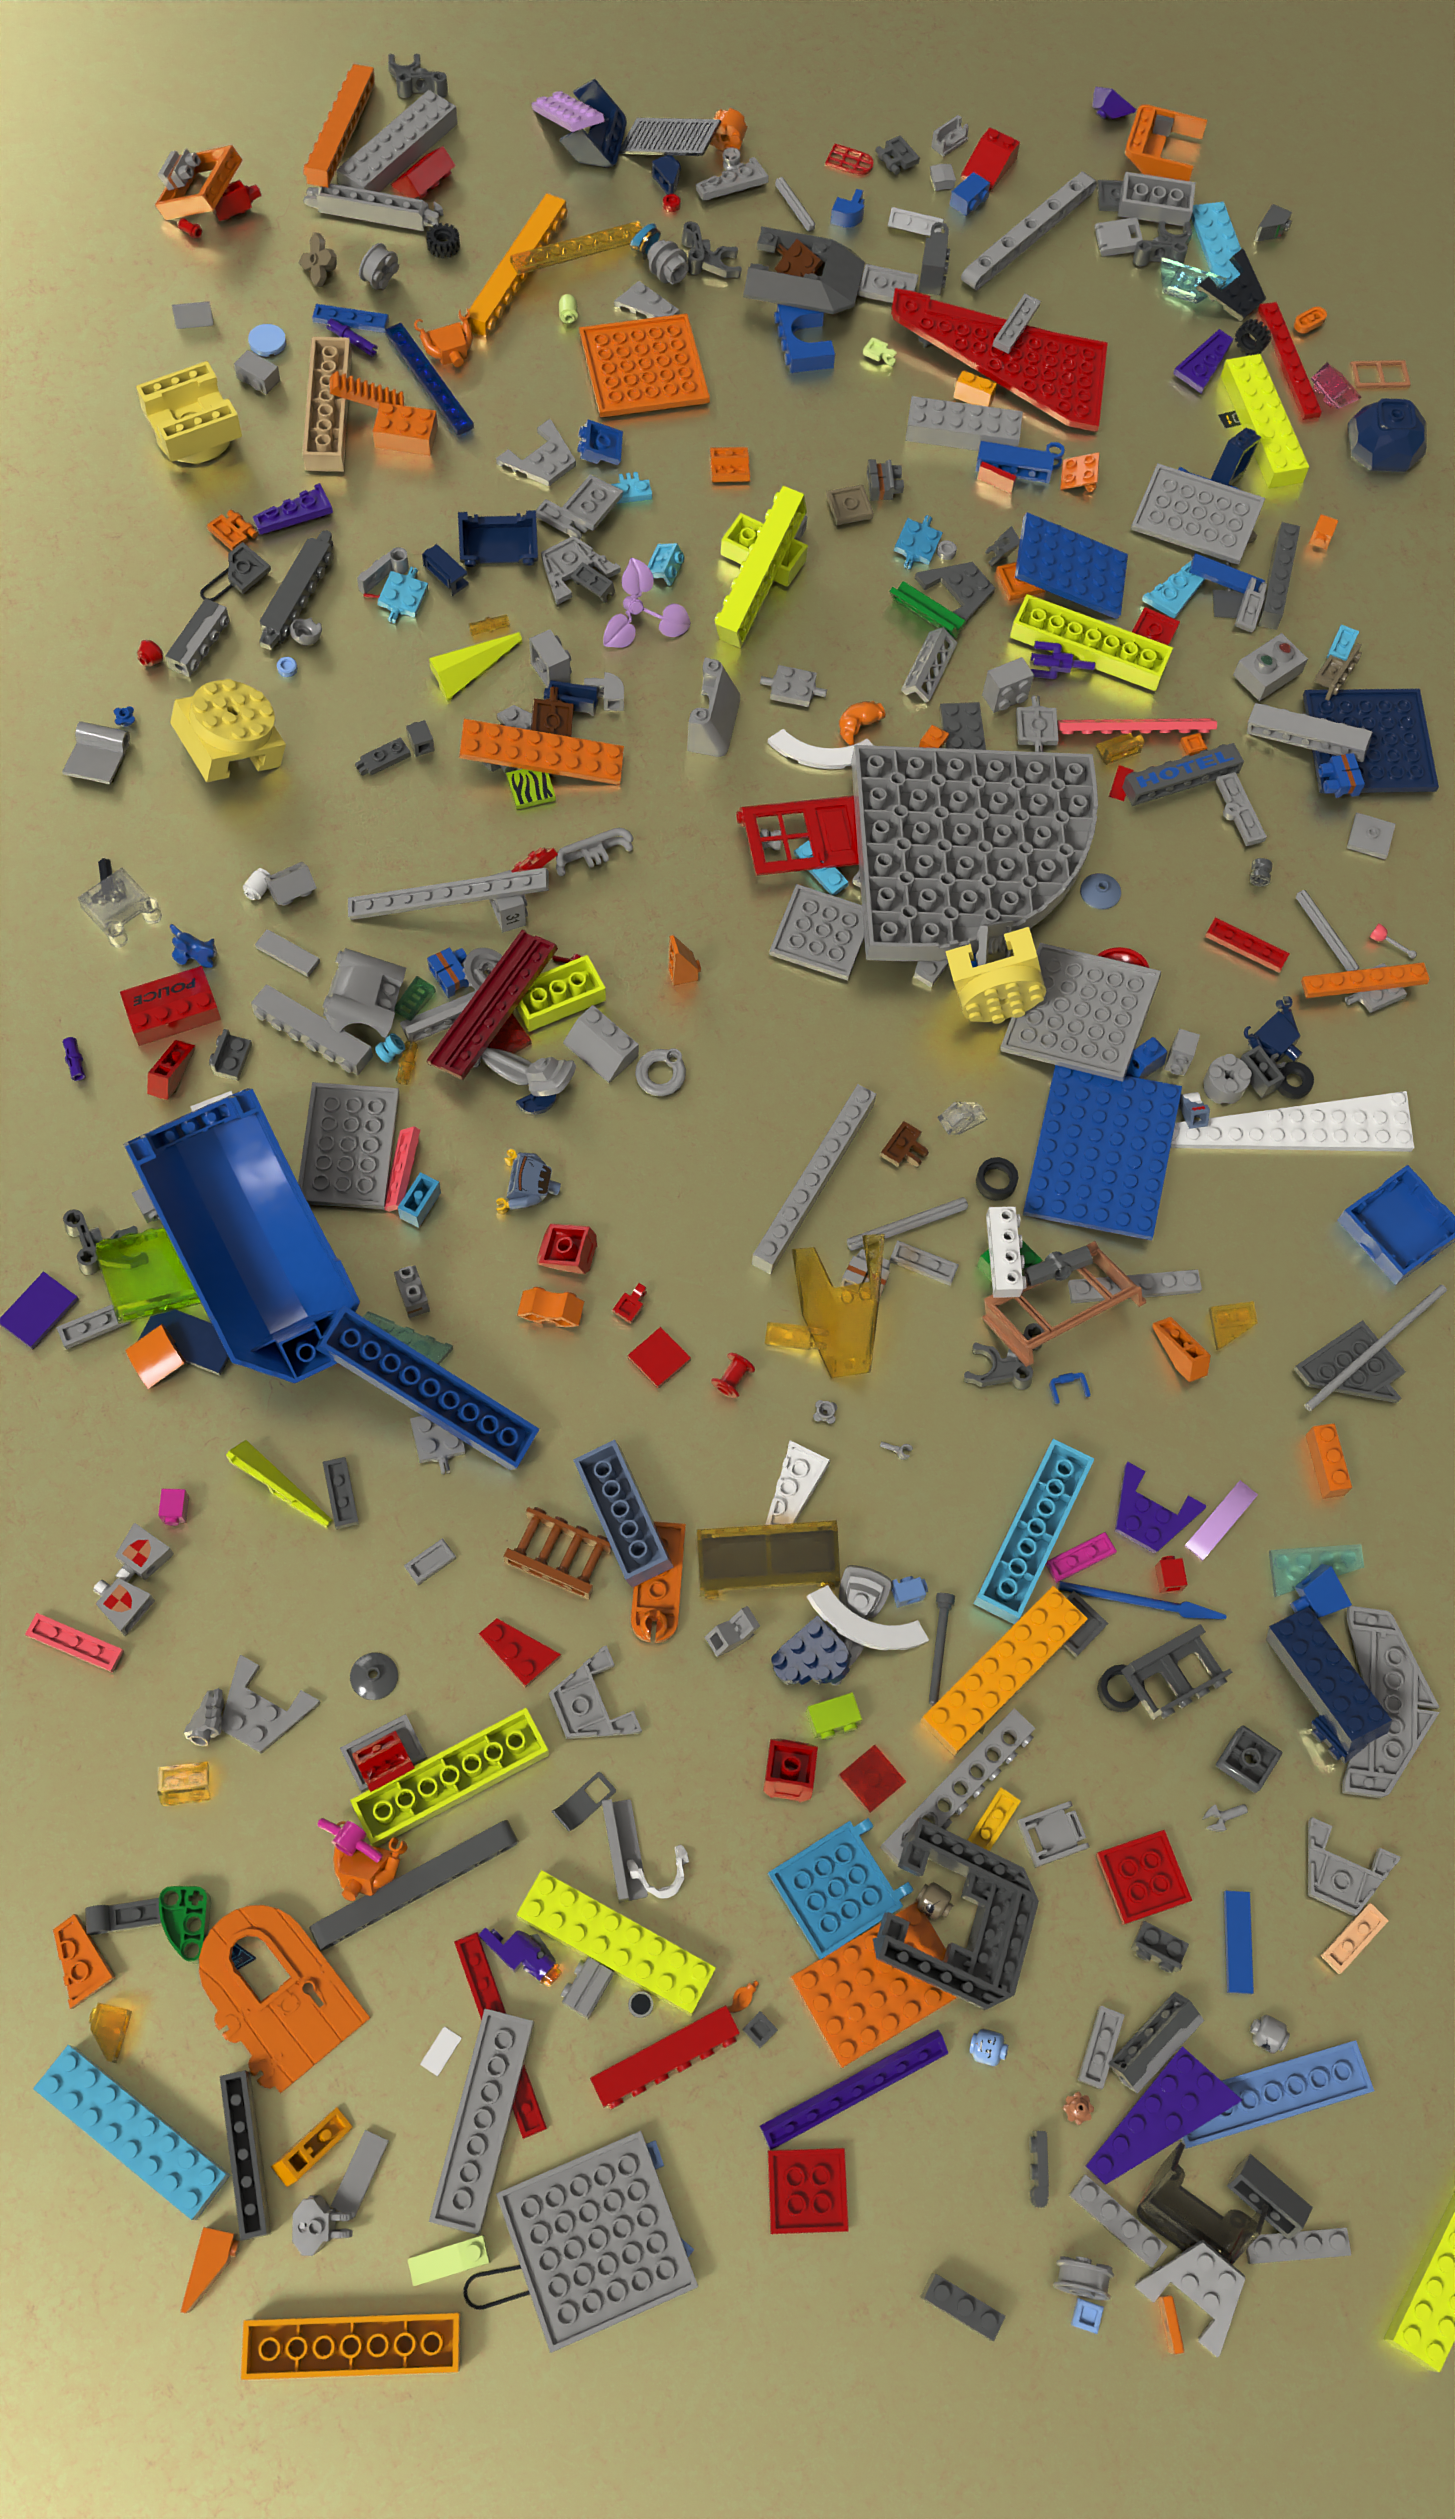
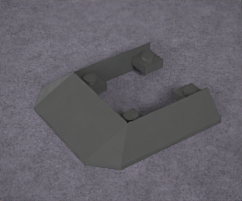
(826, 293)
(1001, 1928)

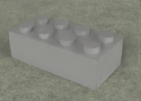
(1156, 199)

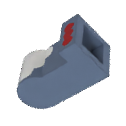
(1191, 1107)

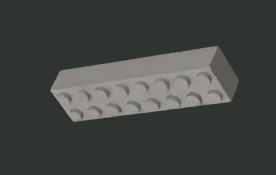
(399, 144)

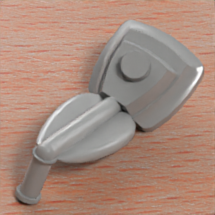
(544, 1076)
(864, 1594)

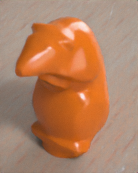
(858, 715)

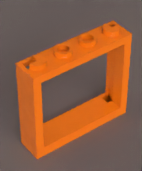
(223, 163)

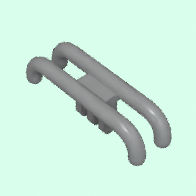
(593, 848)

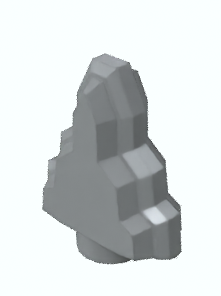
(207, 1719)

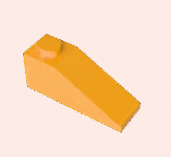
(311, 2147)

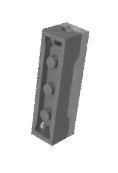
(197, 638)
(1156, 2042)

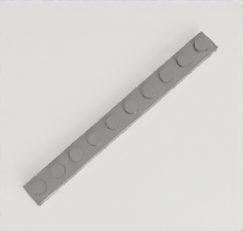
(448, 893)

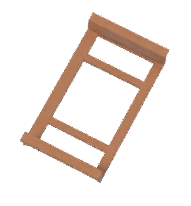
(1021, 1346)

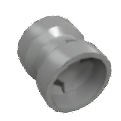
(775, 845)

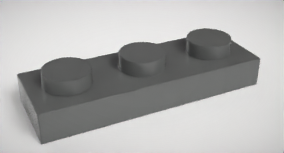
(340, 1493)

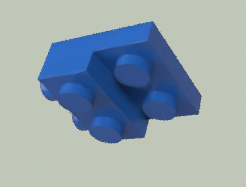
(600, 443)

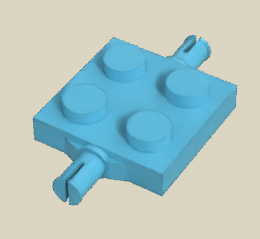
(402, 594)

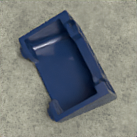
(498, 539)

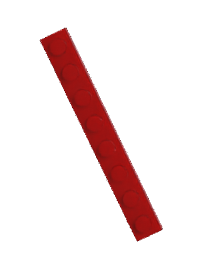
(1290, 361)

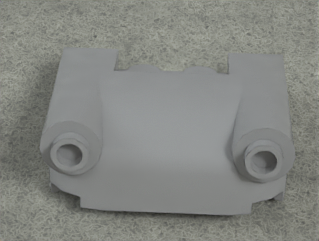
(363, 992)

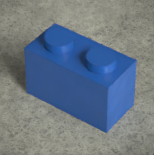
(969, 194)

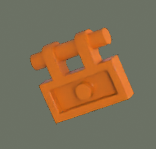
(227, 533)

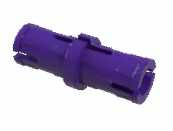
(73, 1059)

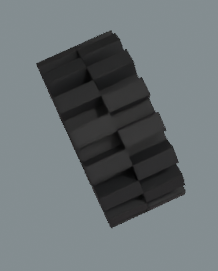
(443, 232)
(1258, 332)

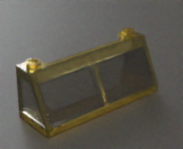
(767, 1557)

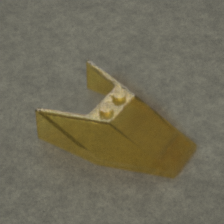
(844, 1311)

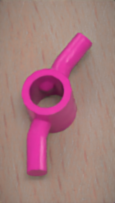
(349, 1839)

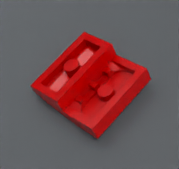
(383, 1761)

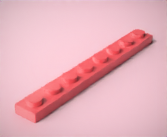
(1126, 726)

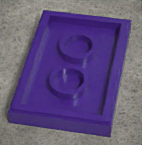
(38, 1310)

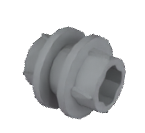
(667, 261)

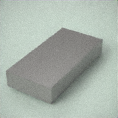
(430, 1561)

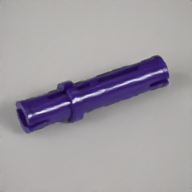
(355, 339)

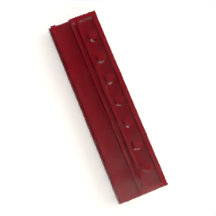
(492, 1005)

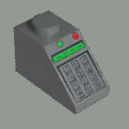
(1274, 224)

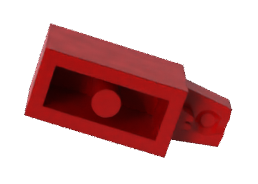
(236, 200)

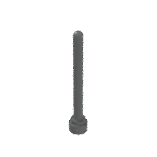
(945, 1602)

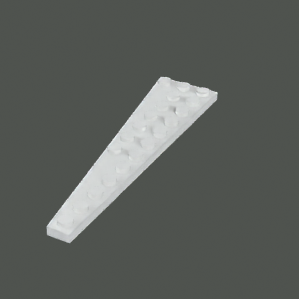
(1339, 1125)

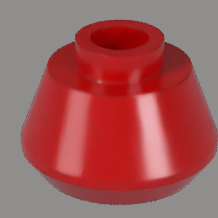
(149, 653)

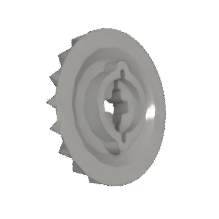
(477, 963)

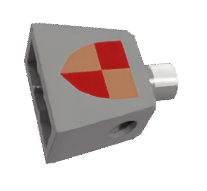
(141, 1554)
(122, 1603)

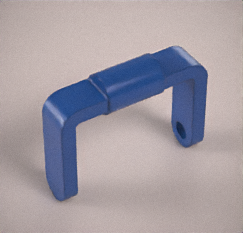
(1065, 1378)

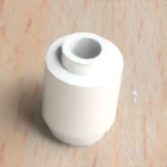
(256, 884)

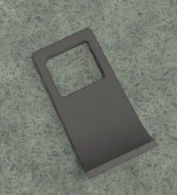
(580, 1805)

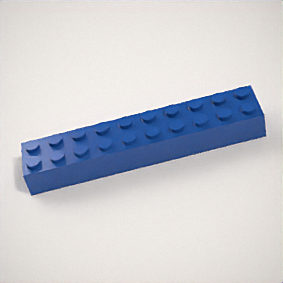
(427, 1388)

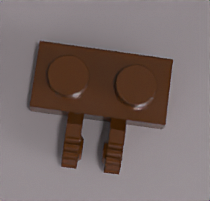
(901, 1143)

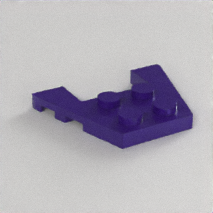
(1147, 1521)

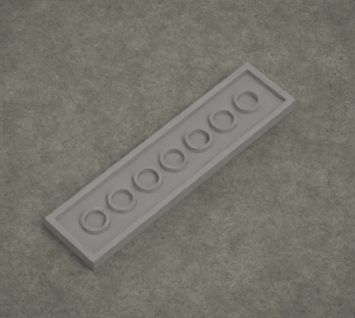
(481, 2122)

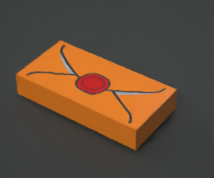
(1171, 2324)

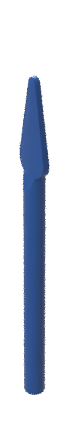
(1185, 1609)

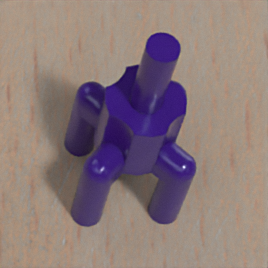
(1057, 661)

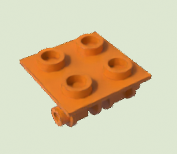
(1080, 472)

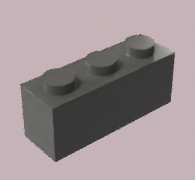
(1258, 2185)
(962, 2307)

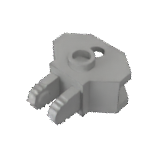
(320, 2225)

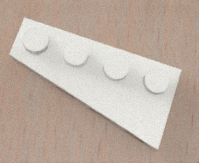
(797, 1482)

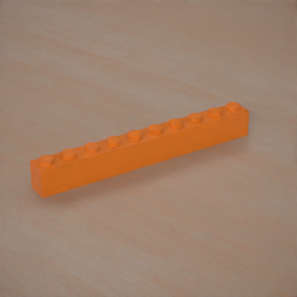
(339, 126)

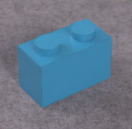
(419, 1200)

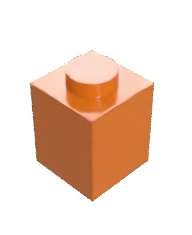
(1323, 531)

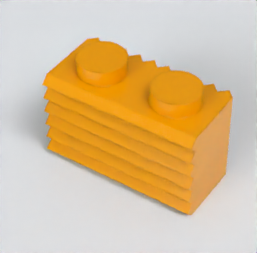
(974, 389)

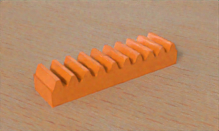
(362, 392)

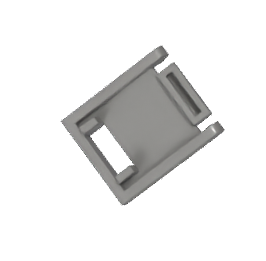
(1115, 236)
(1056, 1833)

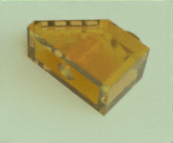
(109, 2029)

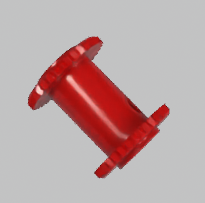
(733, 1375)

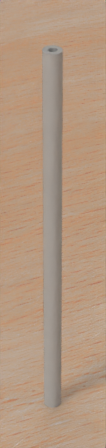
(1376, 1347)

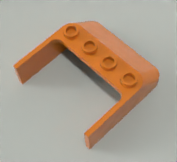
(1146, 147)

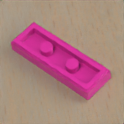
(1080, 1557)

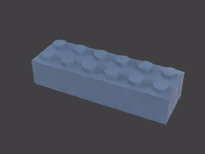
(623, 1513)

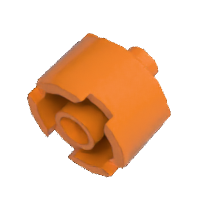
(731, 130)

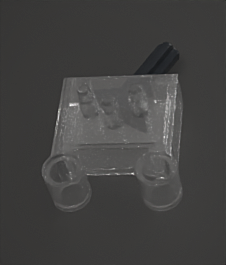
(117, 902)

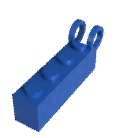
(1021, 462)

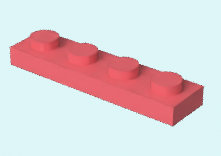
(401, 1167)
(74, 1642)

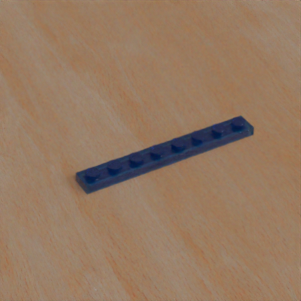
(429, 379)

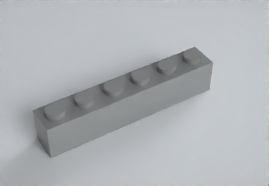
(1308, 731)
(311, 1029)

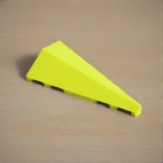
(461, 666)
(256, 1465)

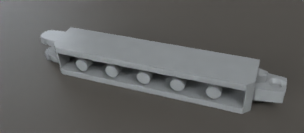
(371, 206)

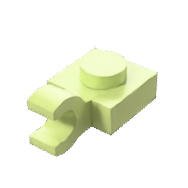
(877, 349)

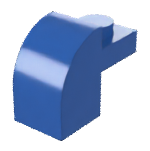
(848, 213)

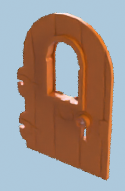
(287, 2027)

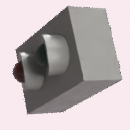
(1270, 667)

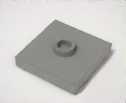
(1371, 836)

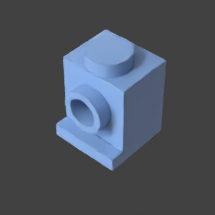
(908, 1590)

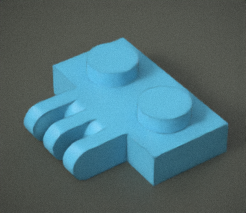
(633, 488)

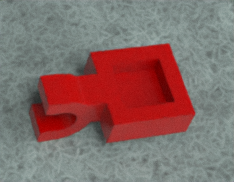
(630, 1305)

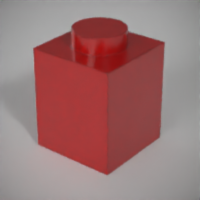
(1171, 1574)

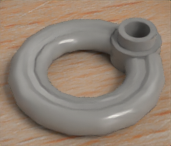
(656, 1055)

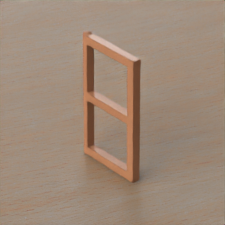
(1382, 384)

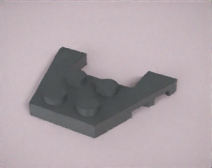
(964, 583)

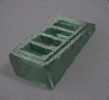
(412, 989)

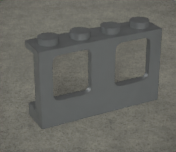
(1164, 1661)

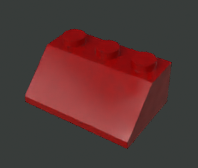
(424, 174)

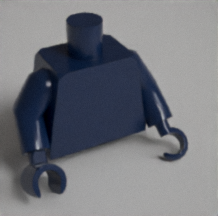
(1278, 1033)

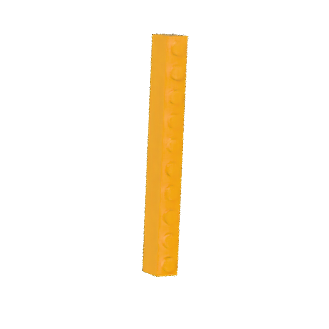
(504, 280)

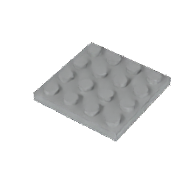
(820, 932)

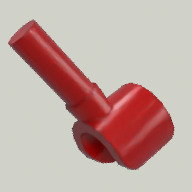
(565, 960)

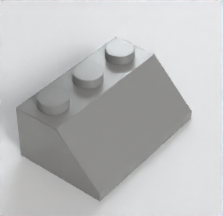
(601, 1044)

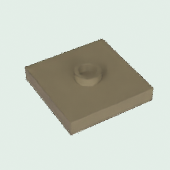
(849, 504)

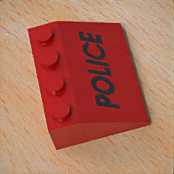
(170, 1005)

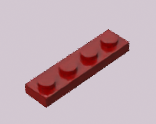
(1247, 945)

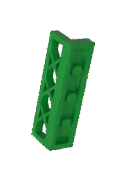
(927, 609)

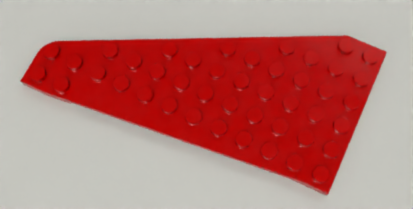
(1044, 367)

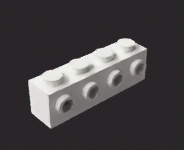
(1005, 1252)

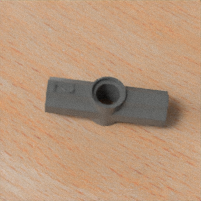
(1058, 1266)

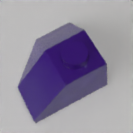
(1110, 103)

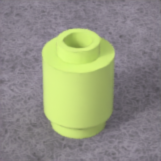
(568, 309)

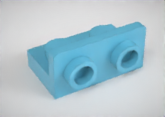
(666, 562)

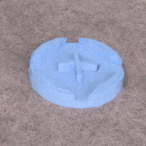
(267, 340)

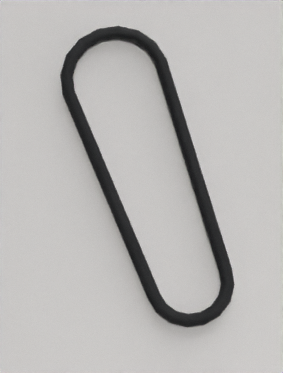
(480, 2307)

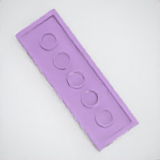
(567, 111)

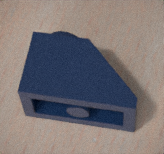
(666, 173)

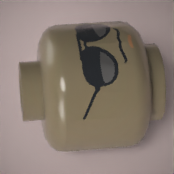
(934, 1901)

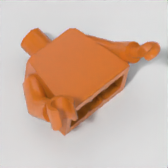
(449, 342)
(364, 1875)

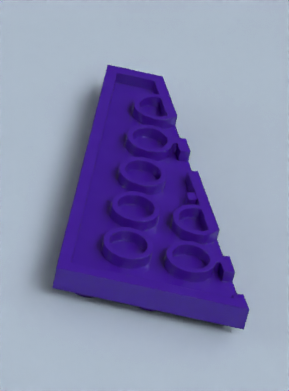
(1171, 2108)

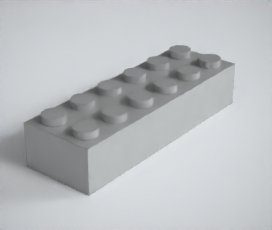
(961, 424)

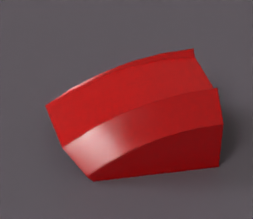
(568, 1248)
(790, 1770)

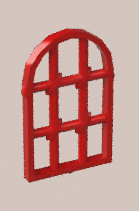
(843, 161)

